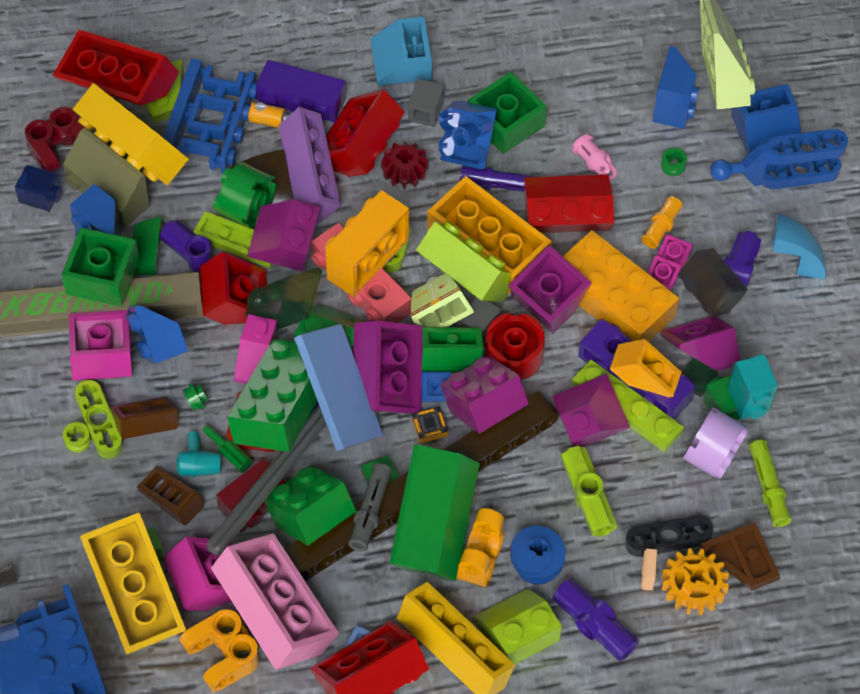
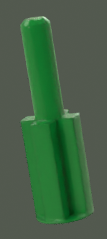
(229, 450)

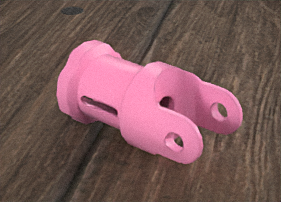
(596, 159)

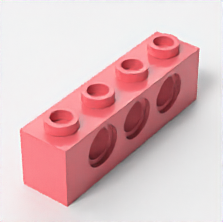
(393, 305)

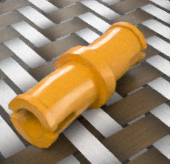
(662, 222)

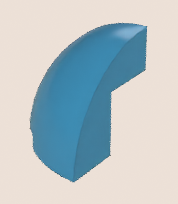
(796, 239)

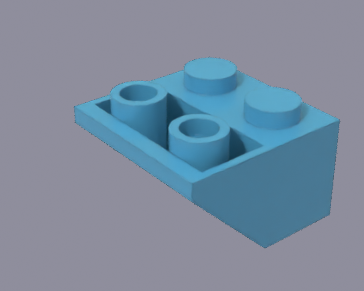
(402, 52)

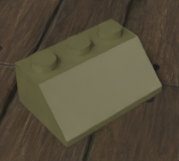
(96, 163)

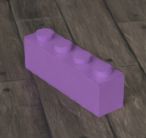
(309, 161)

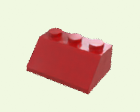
(362, 132)
(569, 203)
(373, 663)

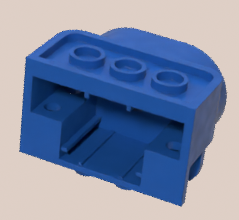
(48, 652)

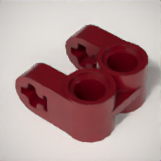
(44, 136)

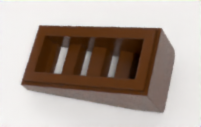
(184, 508)

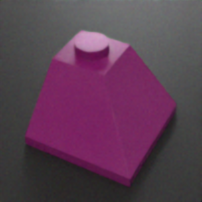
(706, 340)
(591, 411)

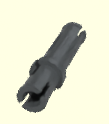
(360, 535)

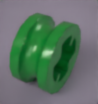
(668, 156)

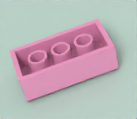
(274, 601)

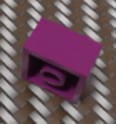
(484, 393)

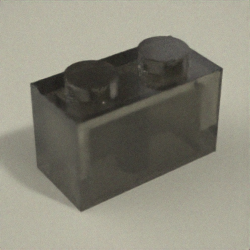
(712, 282)

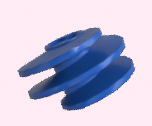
(537, 568)

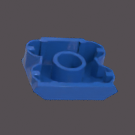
(466, 134)

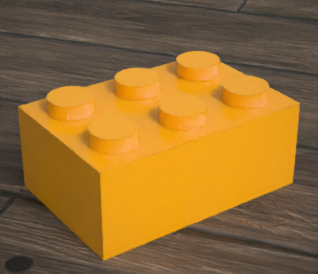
(367, 243)

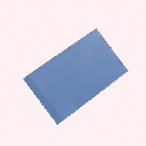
(338, 386)

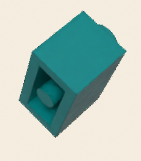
(752, 387)

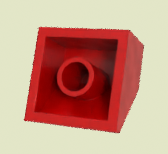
(226, 287)

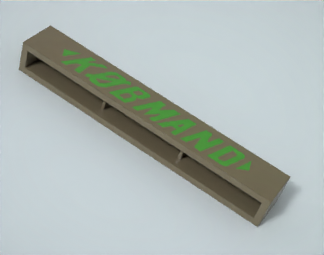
(49, 308)

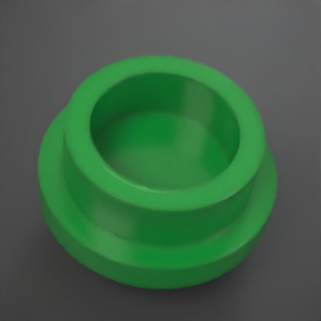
(195, 396)

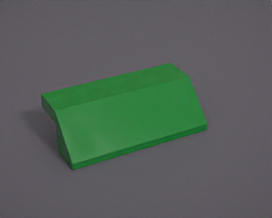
(434, 512)

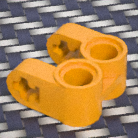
(482, 548)
(208, 633)

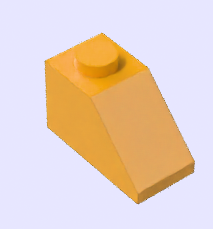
(645, 368)

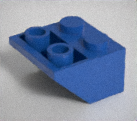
(770, 115)
(95, 212)
(158, 335)

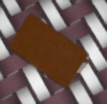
(145, 417)

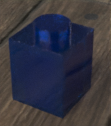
(38, 188)

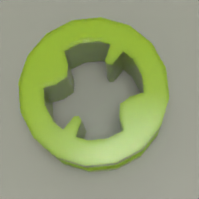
(82, 442)

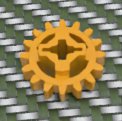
(702, 592)

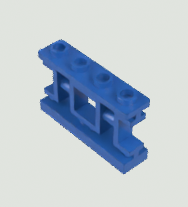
(189, 107)

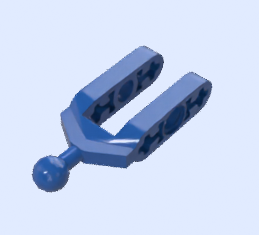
(767, 159)

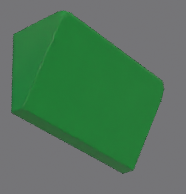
(148, 244)

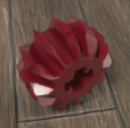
(404, 164)

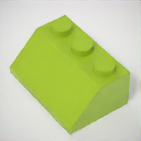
(465, 262)

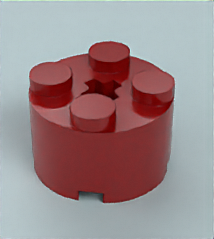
(516, 343)

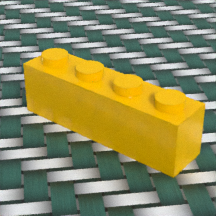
(455, 641)

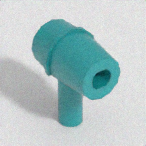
(197, 462)

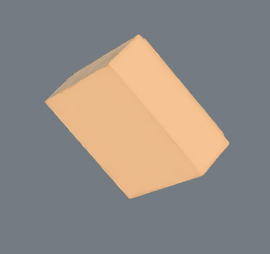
(648, 569)

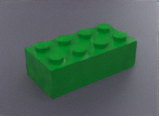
(274, 400)

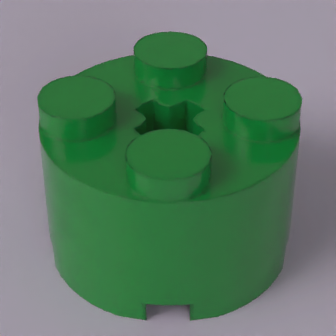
(244, 193)

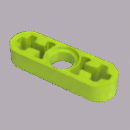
(97, 430)

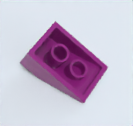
(390, 364)

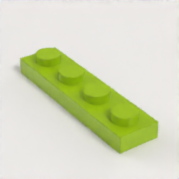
(639, 412)

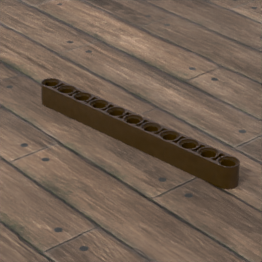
(483, 448)

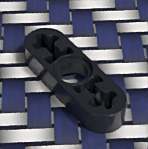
(692, 540)

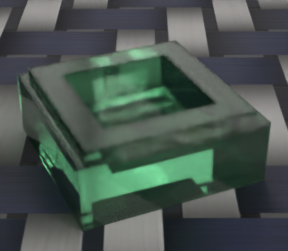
(700, 375)

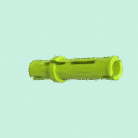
(773, 494)

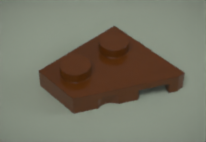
(744, 556)

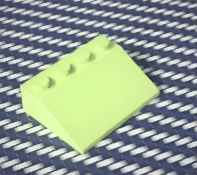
(724, 59)

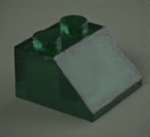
(286, 299)

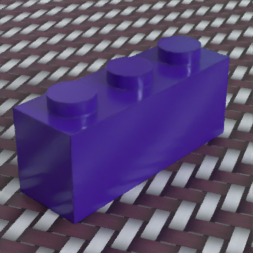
(295, 87)

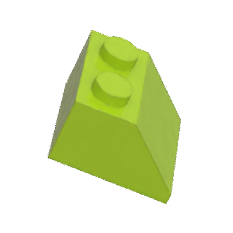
(520, 625)

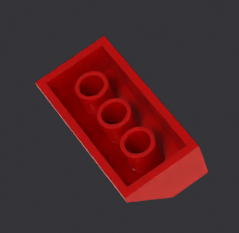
(116, 68)

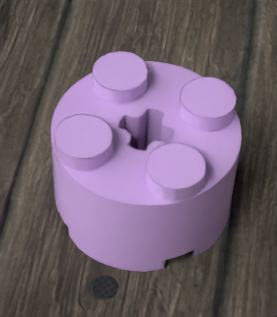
(716, 443)

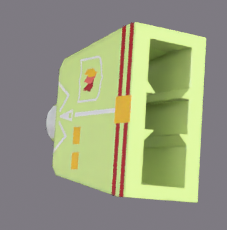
(439, 303)

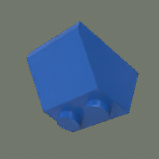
(676, 92)

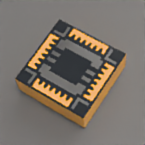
(429, 425)

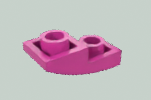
(670, 261)

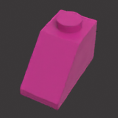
(253, 344)

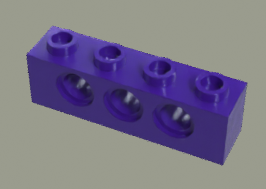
(605, 338)

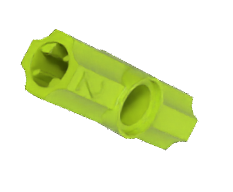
(595, 505)

